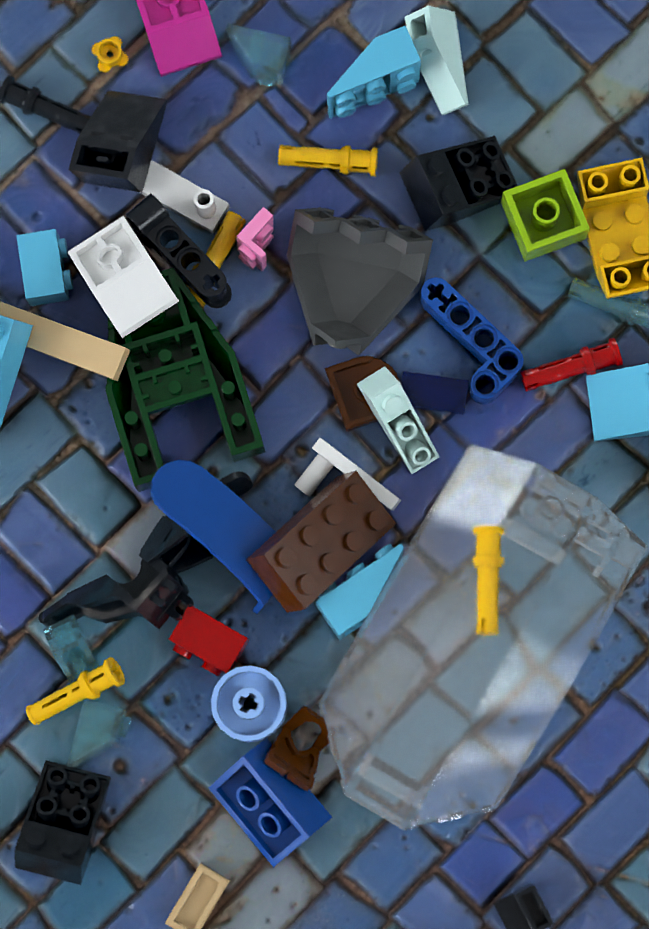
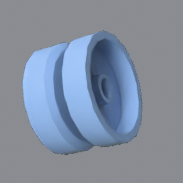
(235, 689)

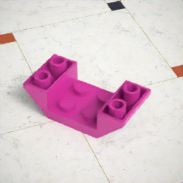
(179, 33)

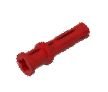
(586, 361)

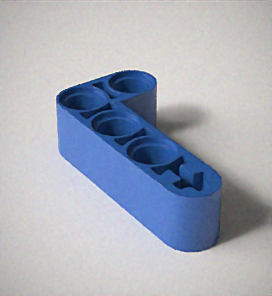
(465, 335)

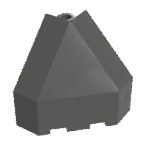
(353, 274)

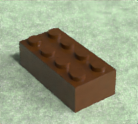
(321, 542)

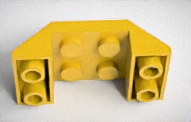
(618, 221)

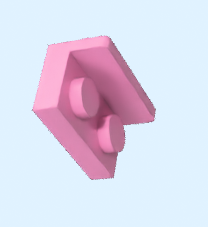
(254, 239)

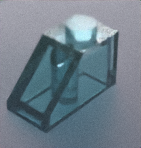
(261, 53)
(71, 648)
(97, 731)

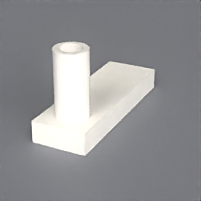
(185, 197)
(324, 462)

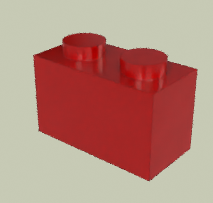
(208, 640)

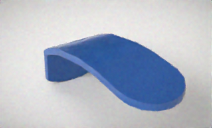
(214, 519)

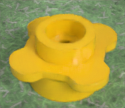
(107, 45)

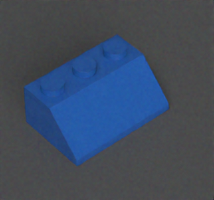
(268, 805)

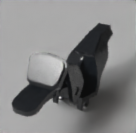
(156, 588)

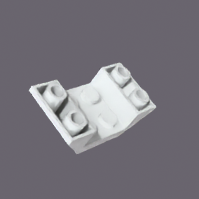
(122, 276)

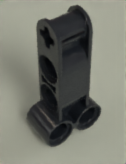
(156, 229)

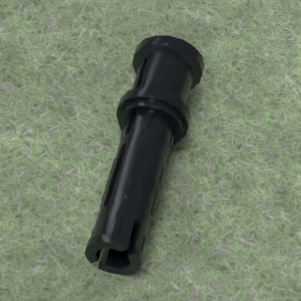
(33, 102)

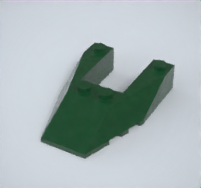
(171, 364)

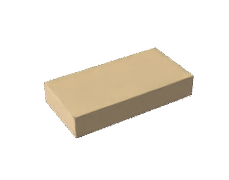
(197, 899)

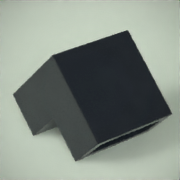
(523, 910)

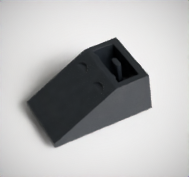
(119, 141)
(457, 181)
(62, 822)

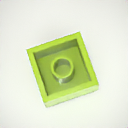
(545, 215)

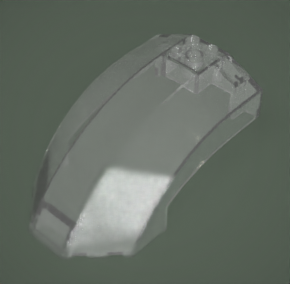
(443, 717)

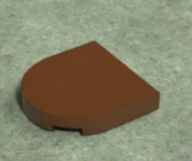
(349, 399)

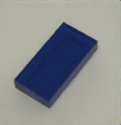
(435, 392)

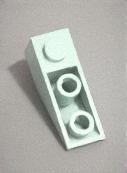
(438, 46)
(398, 419)

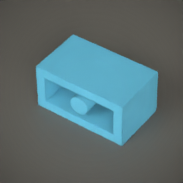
(43, 267)

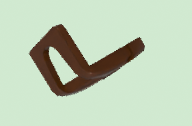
(289, 761)

